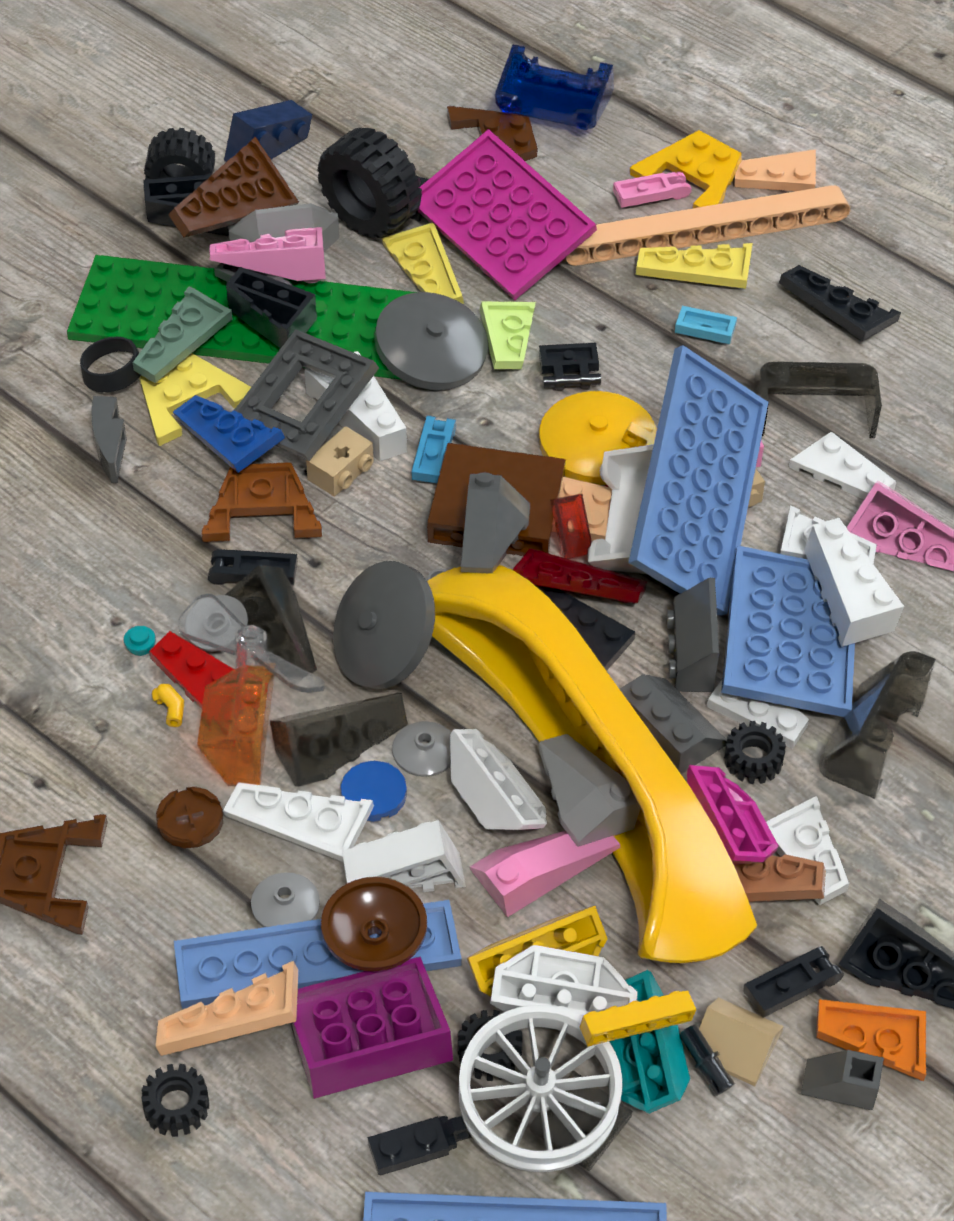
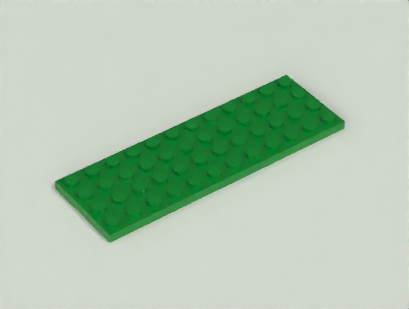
(136, 295)

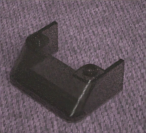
(822, 379)

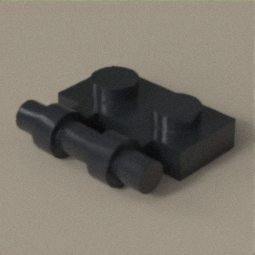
(569, 358)

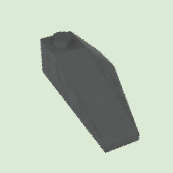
(492, 522)

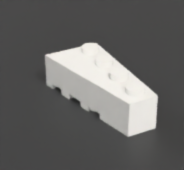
(369, 415)

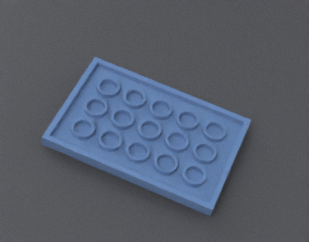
(783, 637)

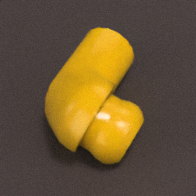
(170, 697)

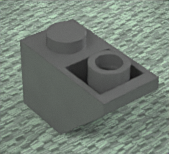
(844, 1078)

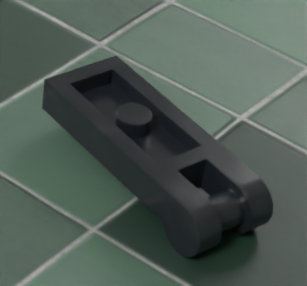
(246, 562)
(792, 981)

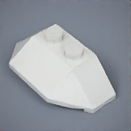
(492, 784)
(559, 980)

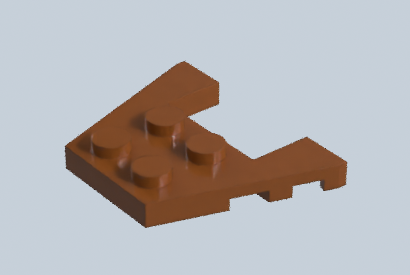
(261, 491)

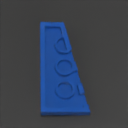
(227, 433)

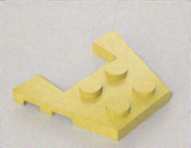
(183, 382)

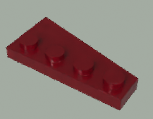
(578, 577)

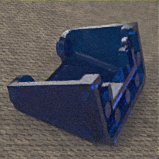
(553, 93)

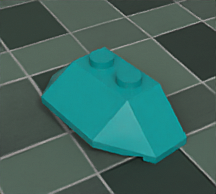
(652, 1061)

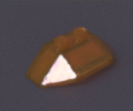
(237, 723)

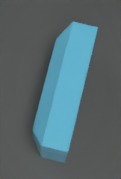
(705, 324)

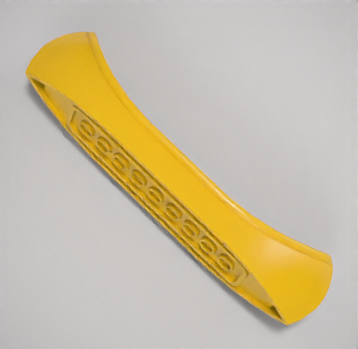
(538, 662)

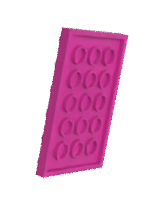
(503, 214)

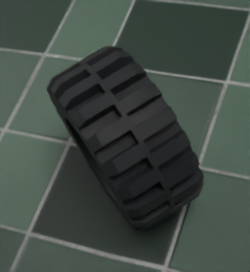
(369, 182)

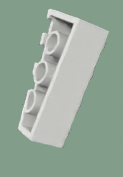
(851, 585)

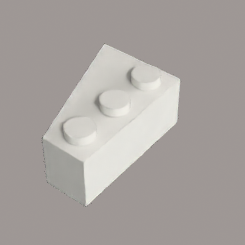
(413, 857)

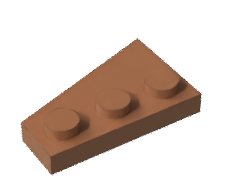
(783, 879)

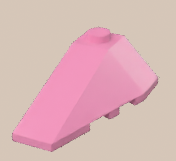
(293, 256)
(903, 528)
(534, 867)

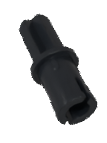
(706, 1060)

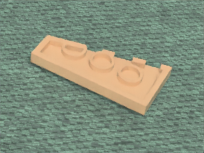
(232, 1014)

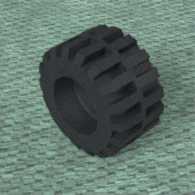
(179, 148)

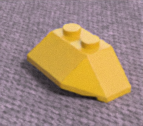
(572, 932)

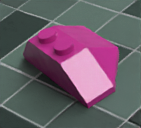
(732, 815)

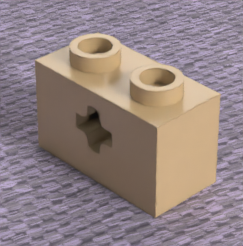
(340, 461)

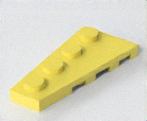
(424, 260)
(707, 266)

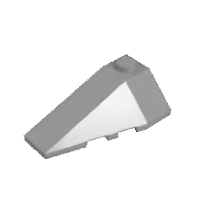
(588, 792)

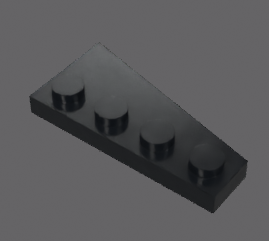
(839, 303)
(601, 633)

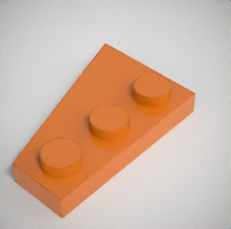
(876, 1031)

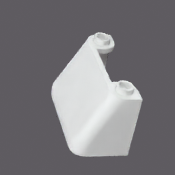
(626, 475)

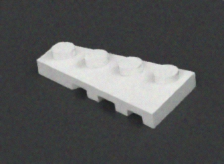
(302, 818)

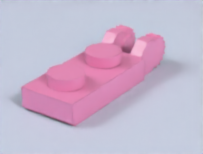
(651, 188)

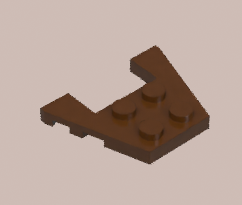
(509, 128)
(32, 867)

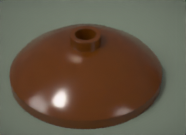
(371, 908)

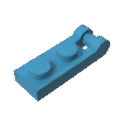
(432, 448)

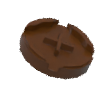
(189, 817)

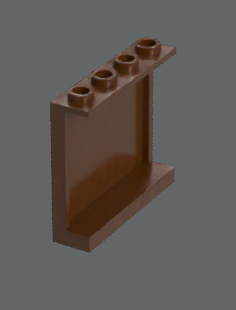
(532, 475)

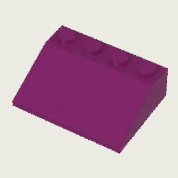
(370, 1028)

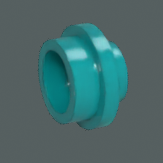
(139, 640)

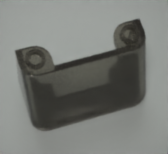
(861, 741)

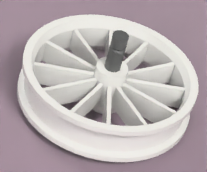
(538, 1089)

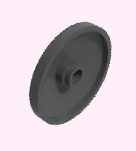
(431, 341)
(384, 625)

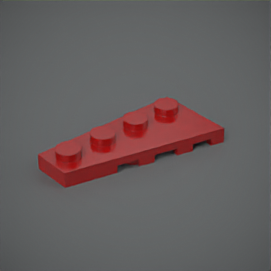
(187, 665)

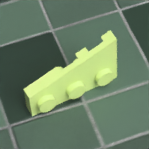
(507, 331)

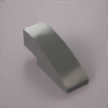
(108, 435)

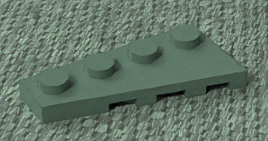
(185, 330)

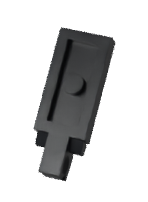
(416, 1143)

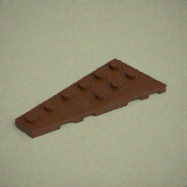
(232, 192)

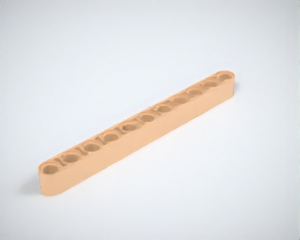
(713, 224)

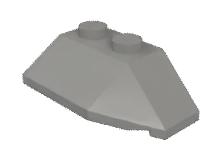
(278, 220)

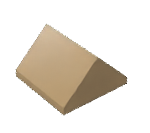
(740, 1038)

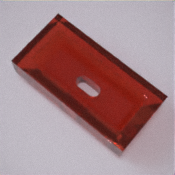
(572, 509)

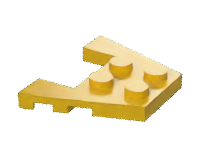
(701, 160)

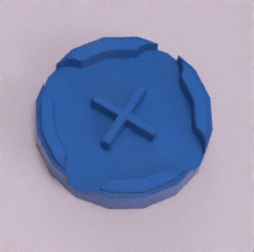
(376, 782)

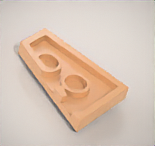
(778, 172)

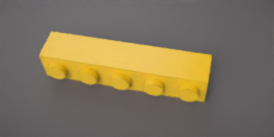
(637, 1017)

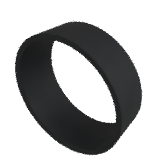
(114, 380)

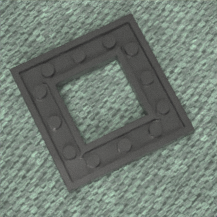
(350, 376)

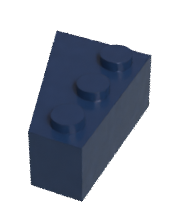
(274, 126)

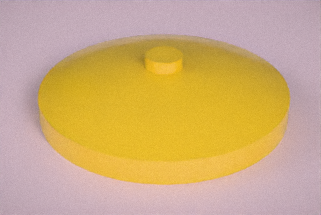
(586, 427)

